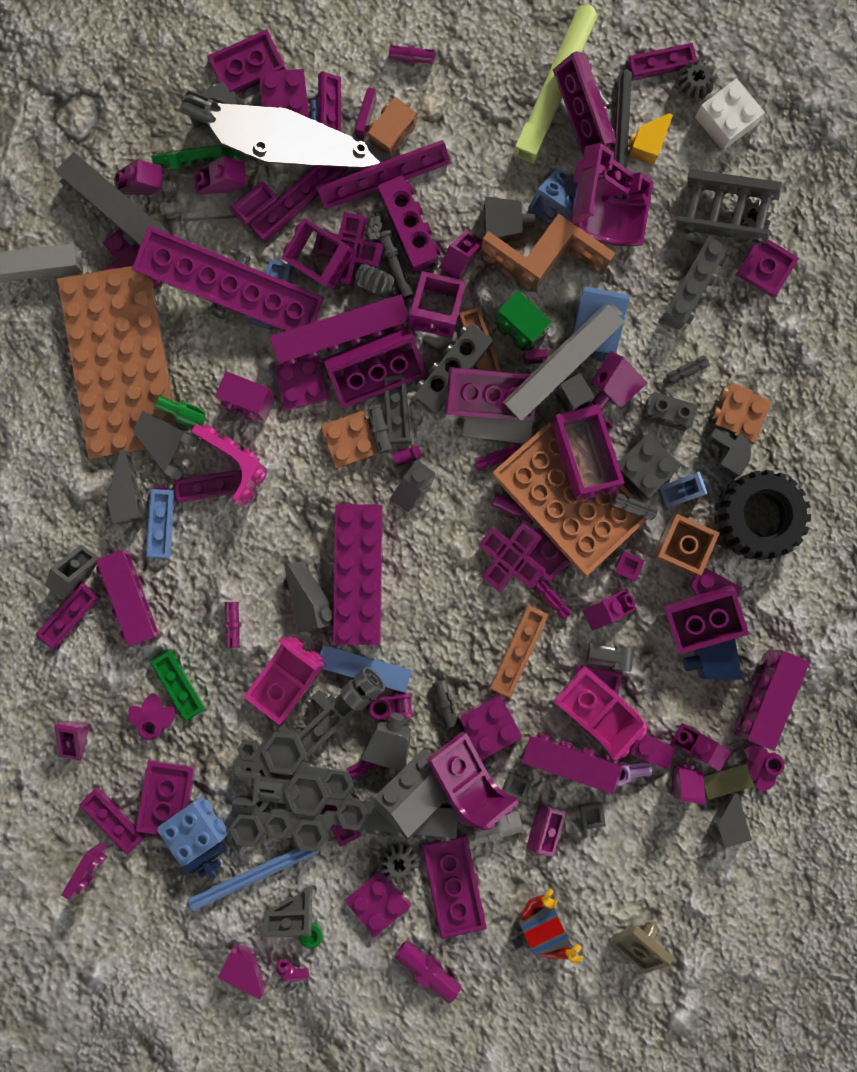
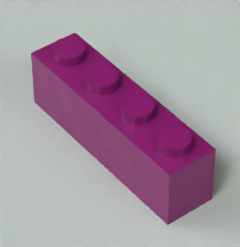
(127, 598)
(573, 763)

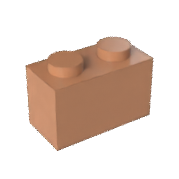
(392, 126)

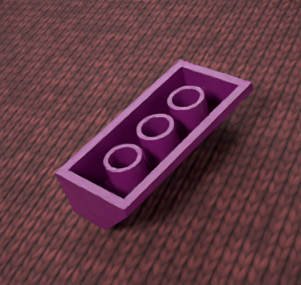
(584, 101)
(361, 369)

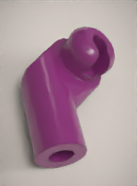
(290, 973)

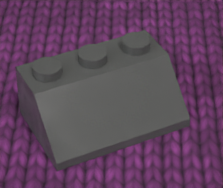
(411, 796)

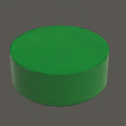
(315, 939)

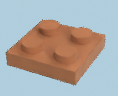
(349, 439)

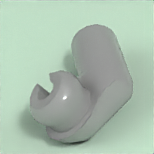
(439, 342)

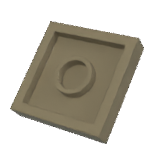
(642, 948)

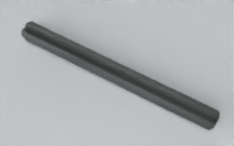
(622, 120)

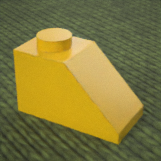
(649, 139)

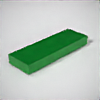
(178, 685)

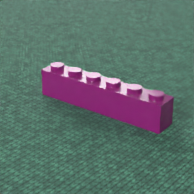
(339, 329)

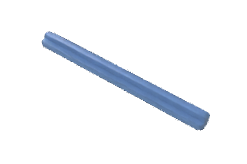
(248, 877)

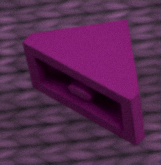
(71, 739)

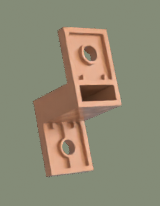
(558, 238)

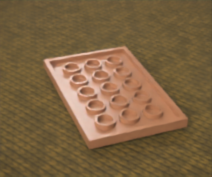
(579, 528)

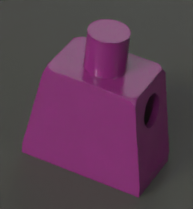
(616, 381)

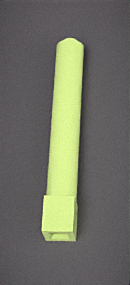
(544, 110)

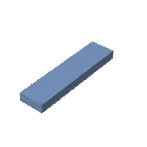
(351, 663)

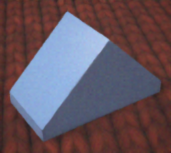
(683, 490)

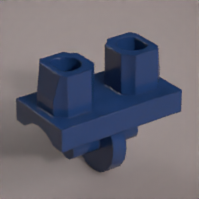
(204, 861)

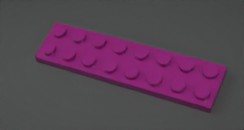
(225, 281)

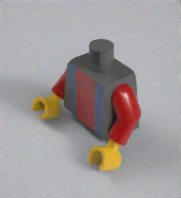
(544, 930)

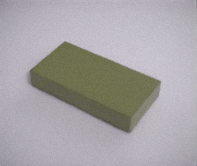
(727, 781)

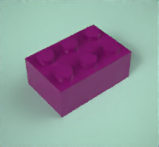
(706, 619)

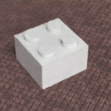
(729, 114)

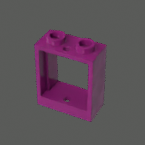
(335, 266)
(431, 321)

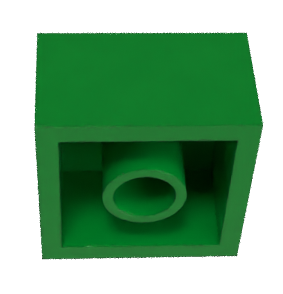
(522, 322)

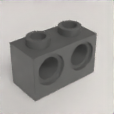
(574, 393)
(670, 411)

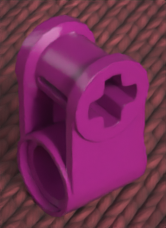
(394, 705)

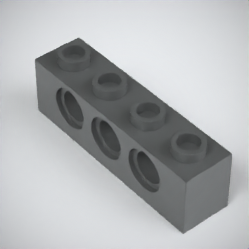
(467, 336)

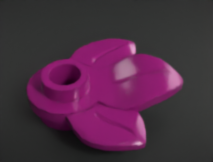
(151, 713)
(758, 766)

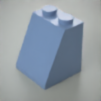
(590, 302)

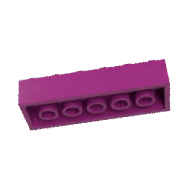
(358, 574)

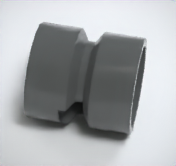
(362, 689)

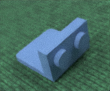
(192, 831)

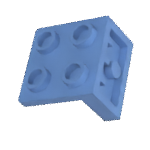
(554, 197)

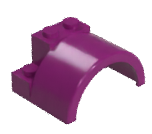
(596, 209)

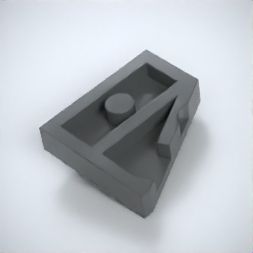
(291, 917)

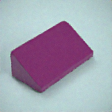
(546, 830)

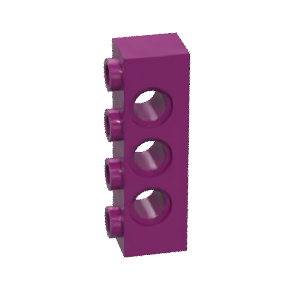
(400, 190)

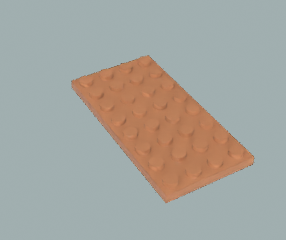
(114, 355)

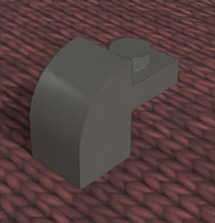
(736, 452)

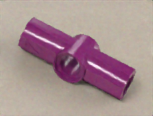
(428, 971)

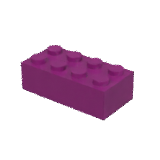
(771, 698)

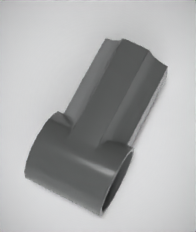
(615, 657)

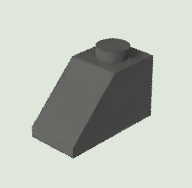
(413, 486)
(70, 571)
(730, 822)

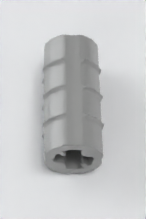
(506, 826)

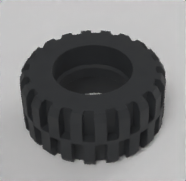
(790, 505)

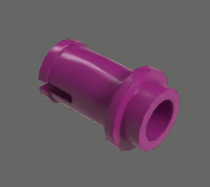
(407, 455)

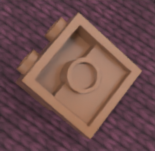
(740, 412)

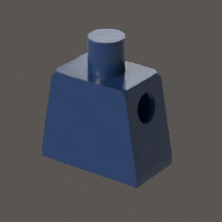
(715, 661)

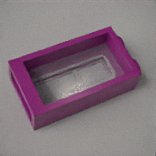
(587, 452)

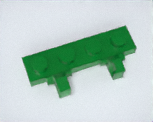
(187, 156)

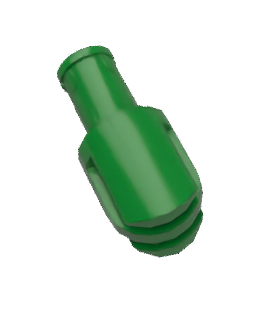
(182, 412)

